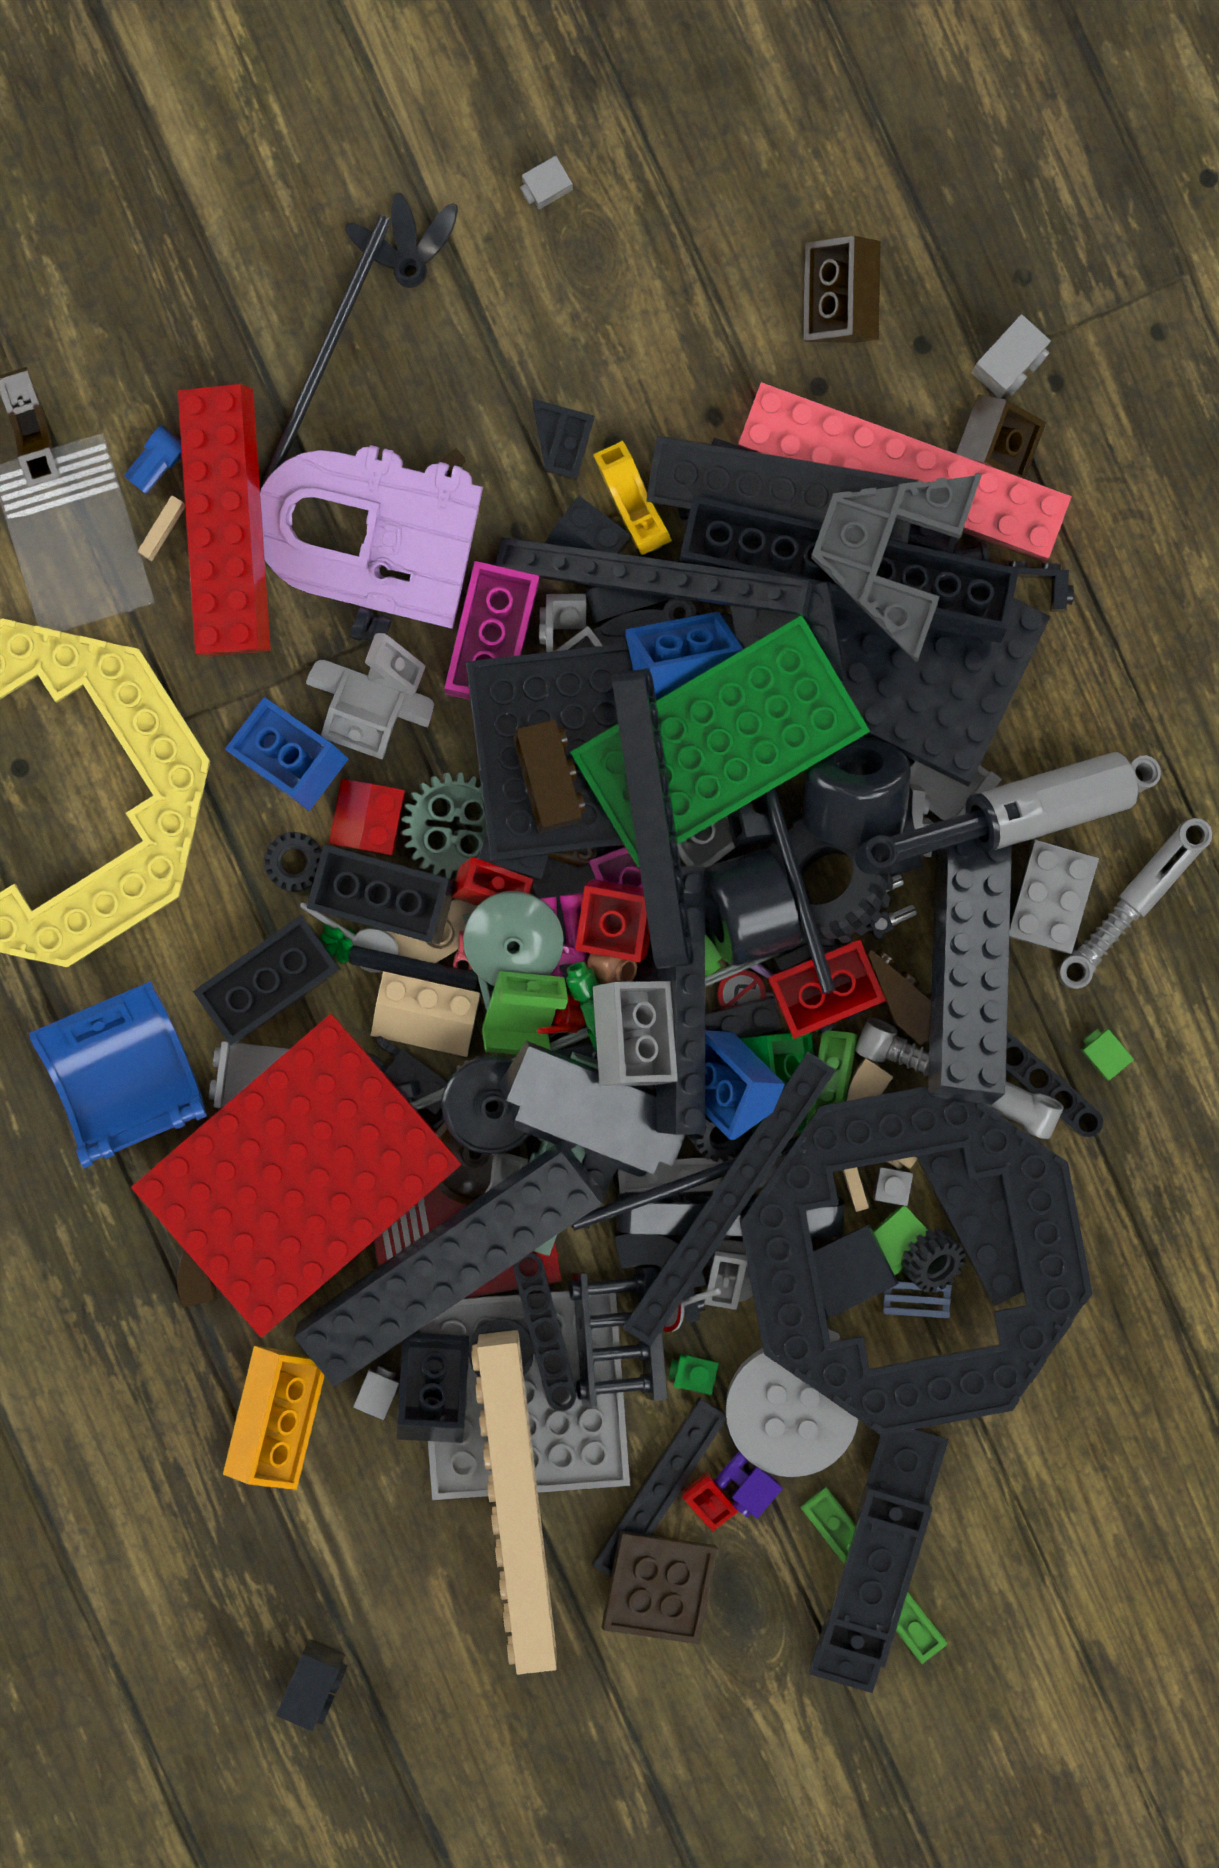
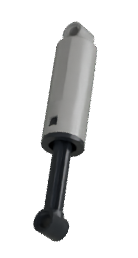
(1024, 809)

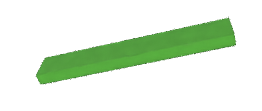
(838, 1531)

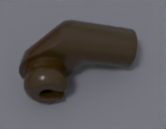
(575, 858)

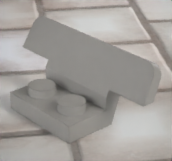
(363, 710)

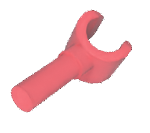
(460, 955)

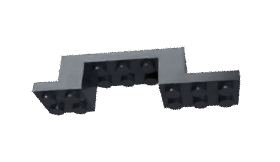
(880, 1559)

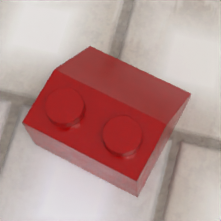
(367, 817)

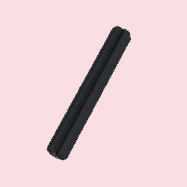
(413, 968)

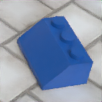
(681, 649)
(737, 1084)

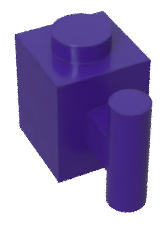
(754, 1489)

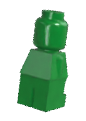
(581, 983)

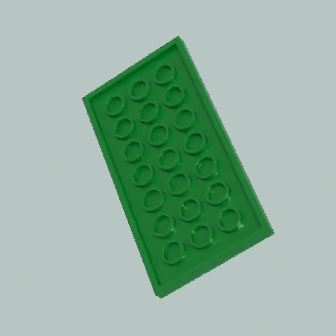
(734, 733)

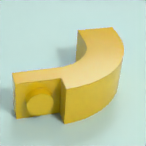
(630, 498)

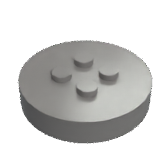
(784, 1421)

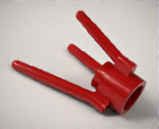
(566, 1020)

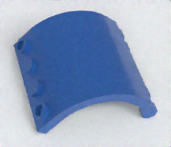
(119, 1072)

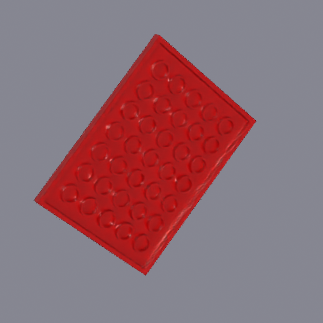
(296, 1175)

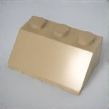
(425, 1014)

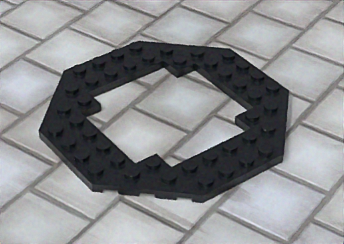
(939, 1386)

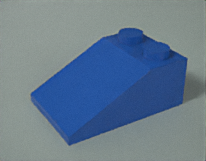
(286, 753)

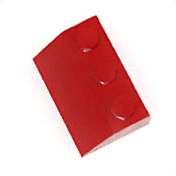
(809, 1009)

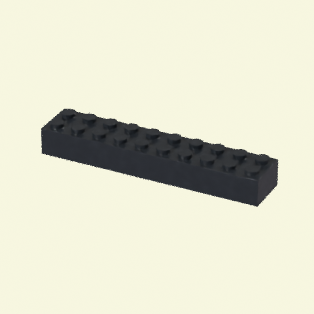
(972, 592)
(448, 1263)

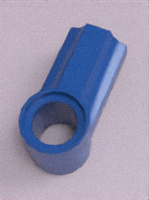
(160, 453)

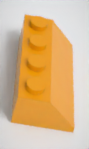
(274, 1419)

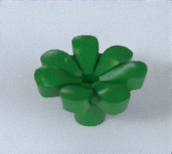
(338, 943)

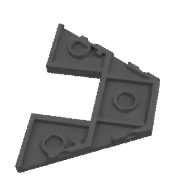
(858, 534)

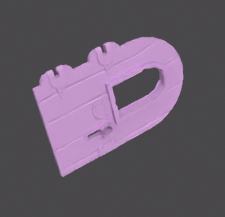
(414, 527)

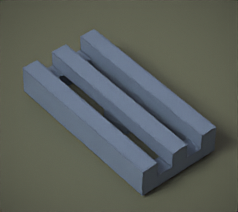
(945, 1301)

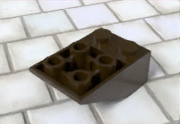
(904, 1003)

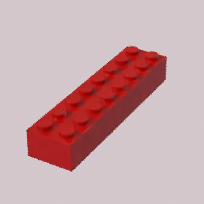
(224, 520)

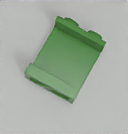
(519, 1008)

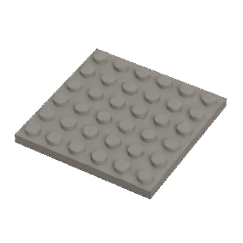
(569, 1447)

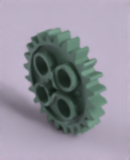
(457, 796)

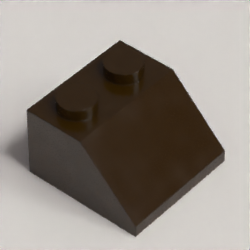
(1001, 435)

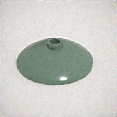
(511, 918)

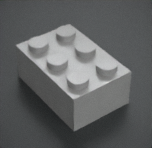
(1052, 896)
(635, 1033)

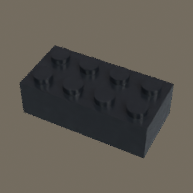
(381, 894)
(267, 980)

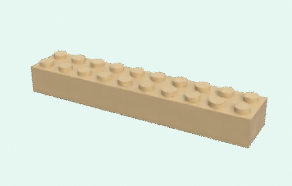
(517, 1502)

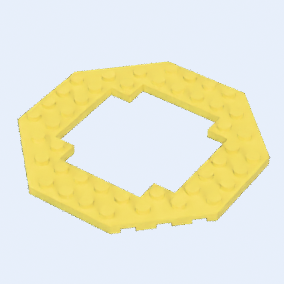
(166, 759)

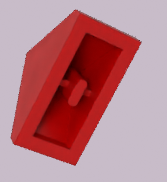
(708, 1501)

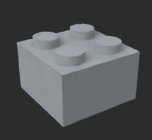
(1011, 356)

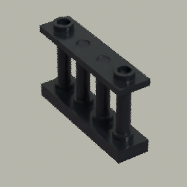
(653, 1380)

